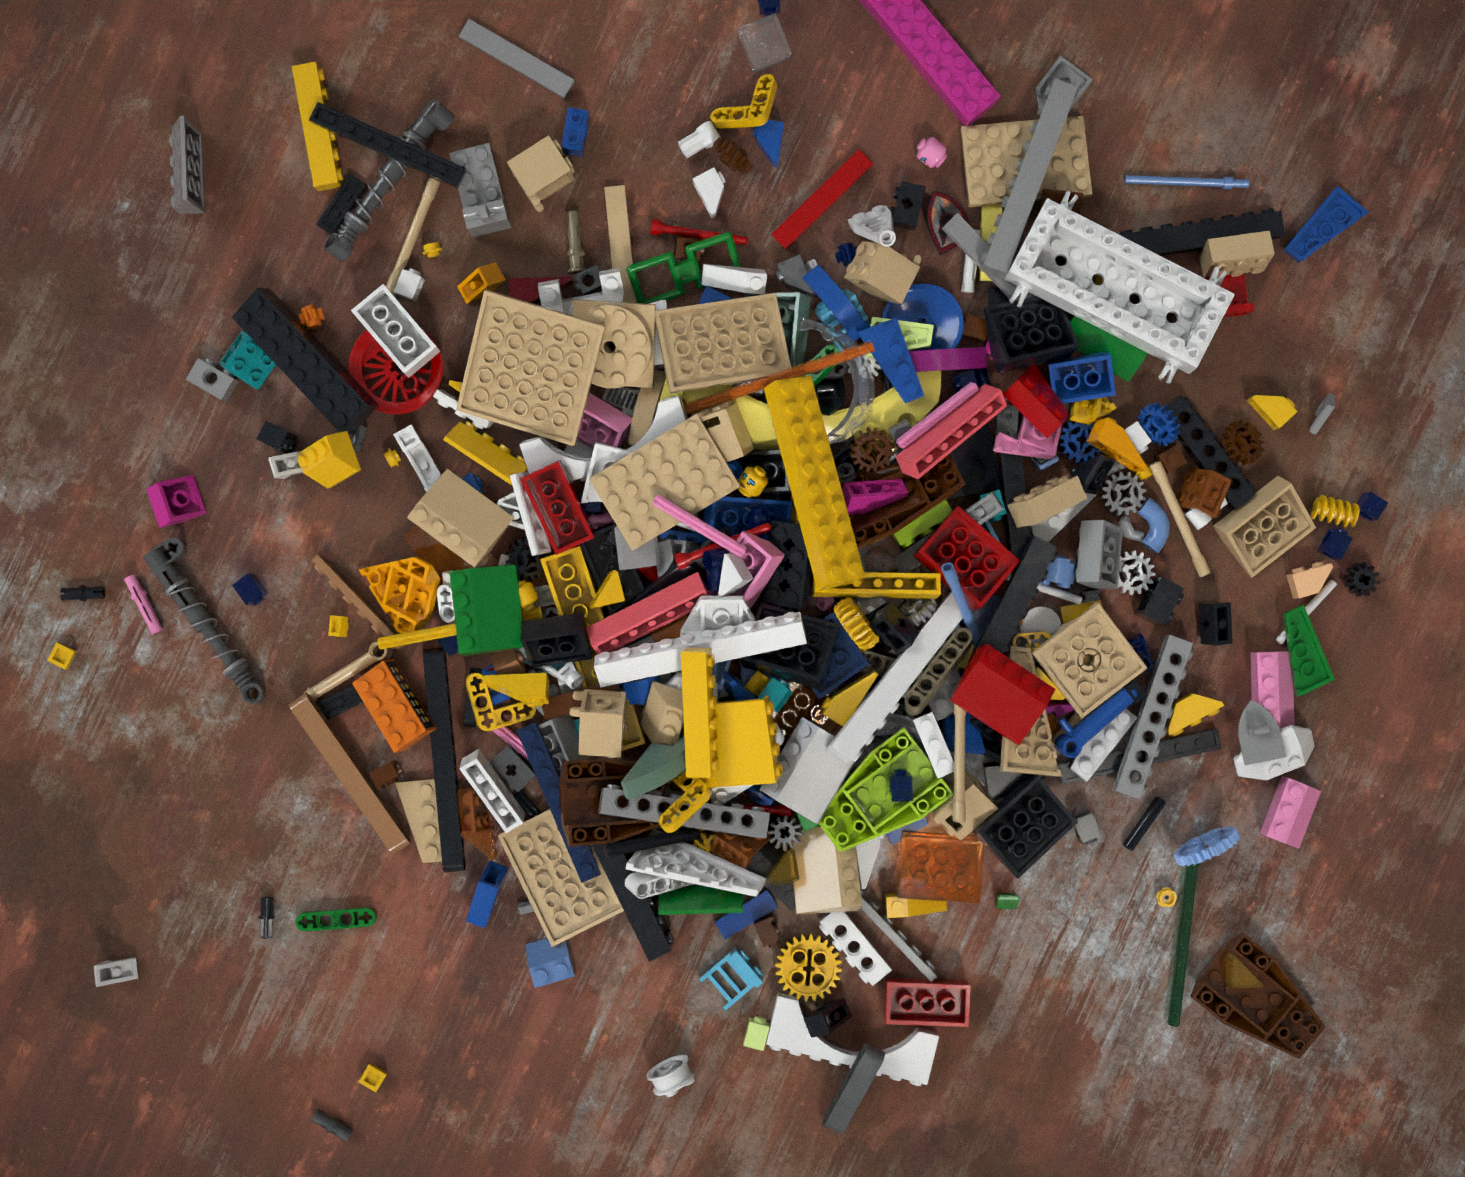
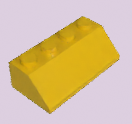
(485, 452)

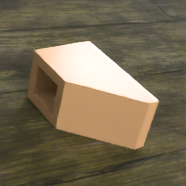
(1308, 581)

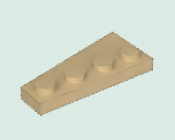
(421, 811)

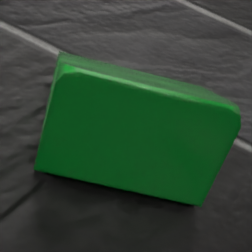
(1007, 900)

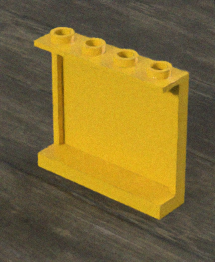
(746, 744)

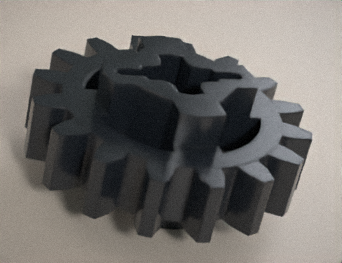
(519, 557)

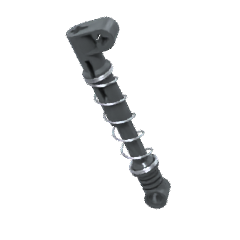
(432, 117)
(198, 616)

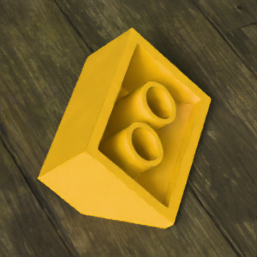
(329, 459)

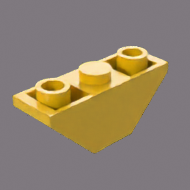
(1189, 711)

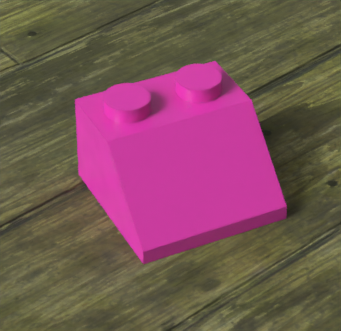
(176, 501)

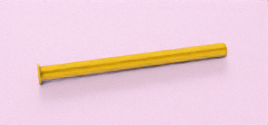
(437, 632)

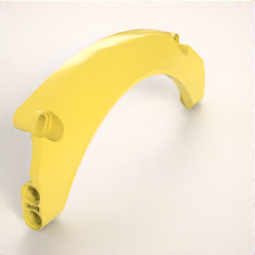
(885, 411)

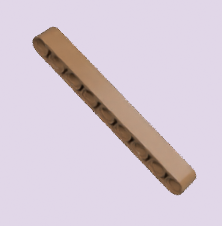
(349, 773)

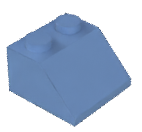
(549, 963)

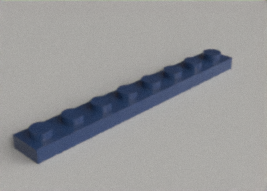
(549, 782)

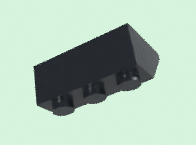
(556, 640)

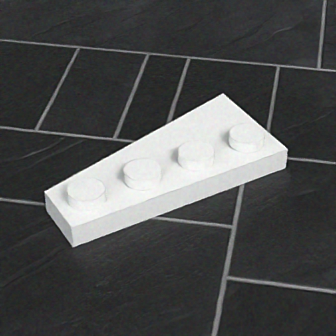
(1101, 745)

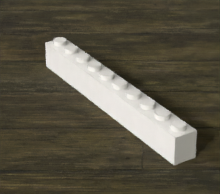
(726, 644)
(896, 682)

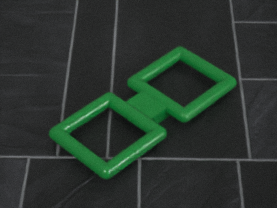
(681, 271)

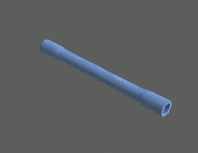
(952, 579)

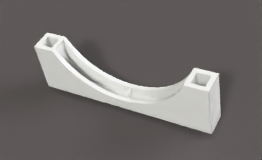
(540, 452)
(906, 1060)

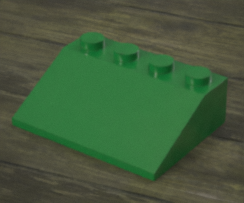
(1092, 339)
(487, 609)
(699, 900)

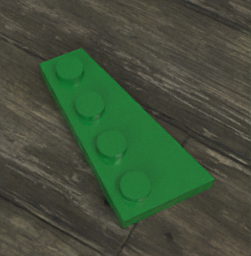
(1306, 655)

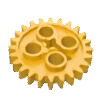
(790, 966)

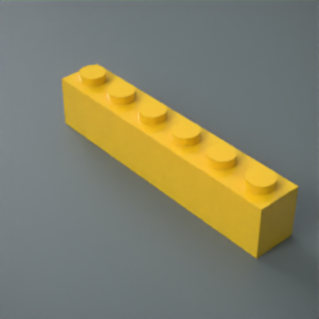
(319, 141)
(887, 586)
(699, 712)

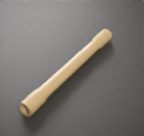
(427, 197)
(1162, 479)
(959, 804)

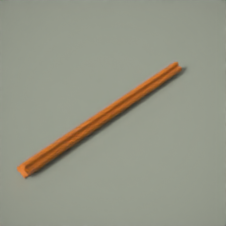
(796, 372)

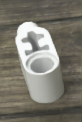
(445, 599)

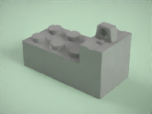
(481, 191)

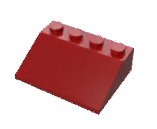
(976, 555)
(1002, 694)

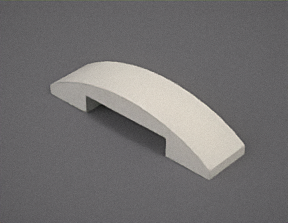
(418, 456)

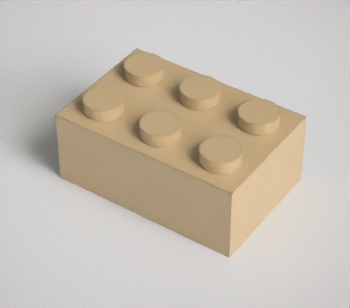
(1237, 254)
(1046, 500)

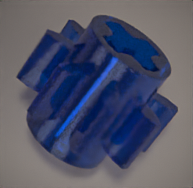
(846, 254)

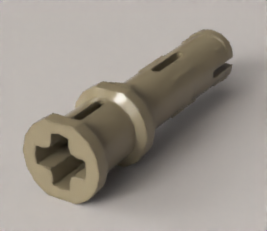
(575, 250)

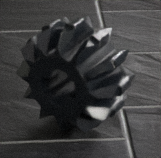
(1369, 579)

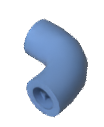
(1158, 525)

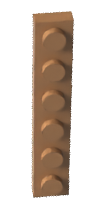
(351, 596)

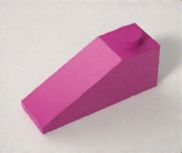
(870, 495)

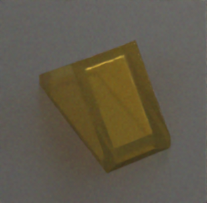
(785, 870)
(1238, 975)

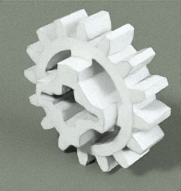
(1140, 576)

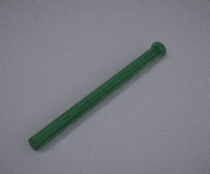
(1182, 945)

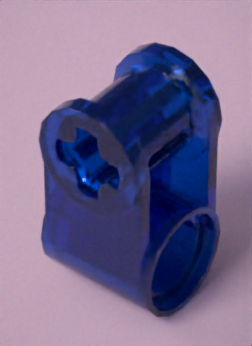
(1142, 651)

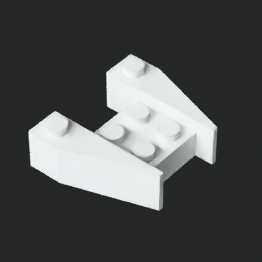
(611, 285)

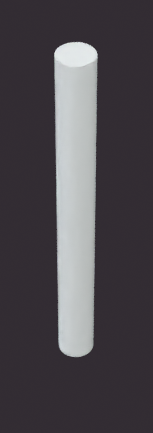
(1056, 592)
(1312, 605)

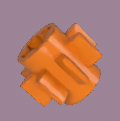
(311, 316)

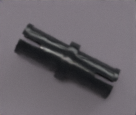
(82, 593)

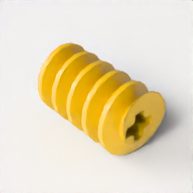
(1335, 509)

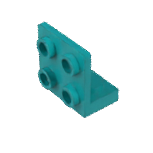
(247, 361)

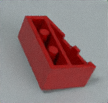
(1037, 401)

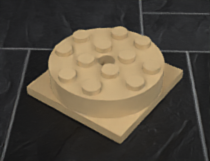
(633, 333)
(1110, 666)

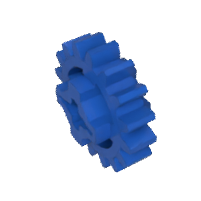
(1159, 424)
(1071, 439)

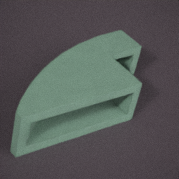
(655, 768)

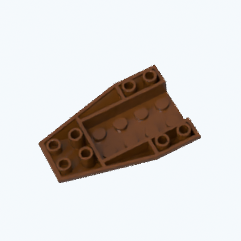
(923, 495)
(580, 798)
(1269, 1013)

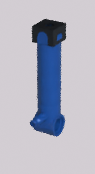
(1097, 719)

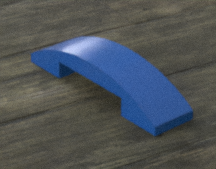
(835, 301)

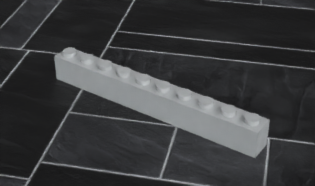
(1029, 179)

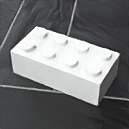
(395, 330)

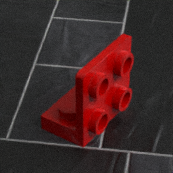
(1239, 305)

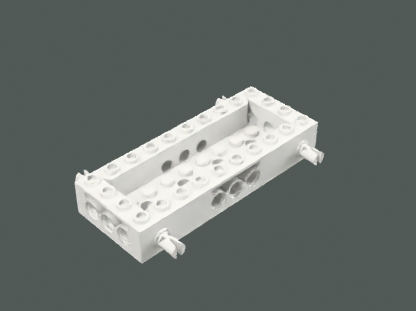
(1124, 271)

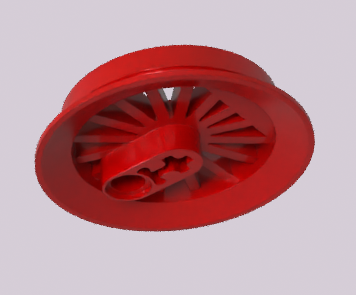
(367, 349)

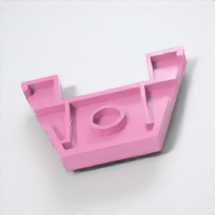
(1029, 441)

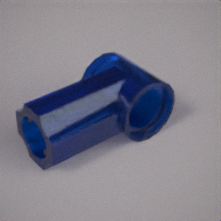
(713, 563)

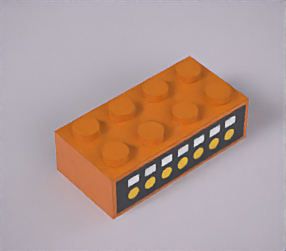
(394, 705)

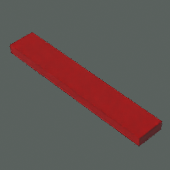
(822, 199)

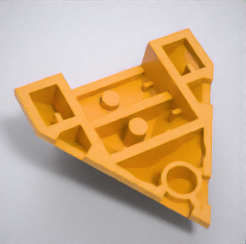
(405, 591)

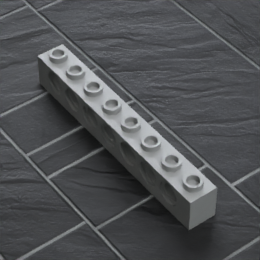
(1136, 743)
(757, 828)

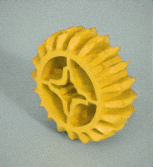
(856, 624)

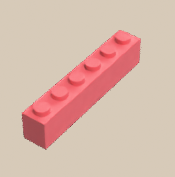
(951, 431)
(647, 614)

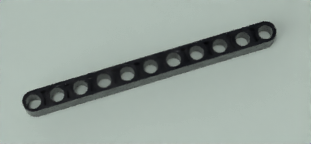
(444, 760)

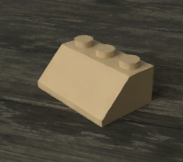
(663, 714)

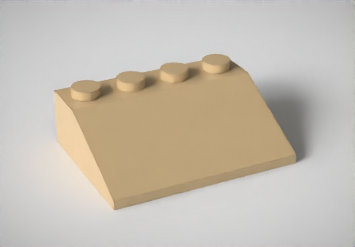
(461, 518)
(1265, 526)
(826, 876)

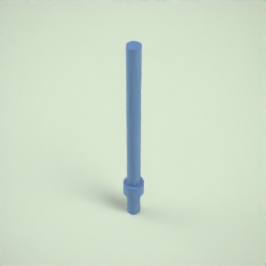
(1225, 183)

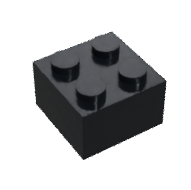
(1160, 601)

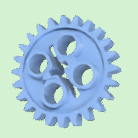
(1218, 842)

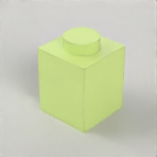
(756, 1033)

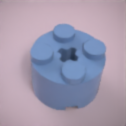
(1061, 571)

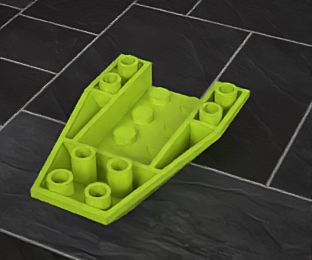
(863, 802)

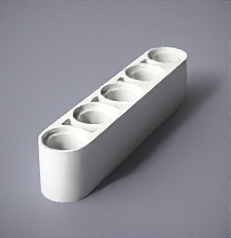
(648, 885)

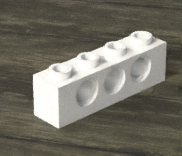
(492, 790)
(878, 967)

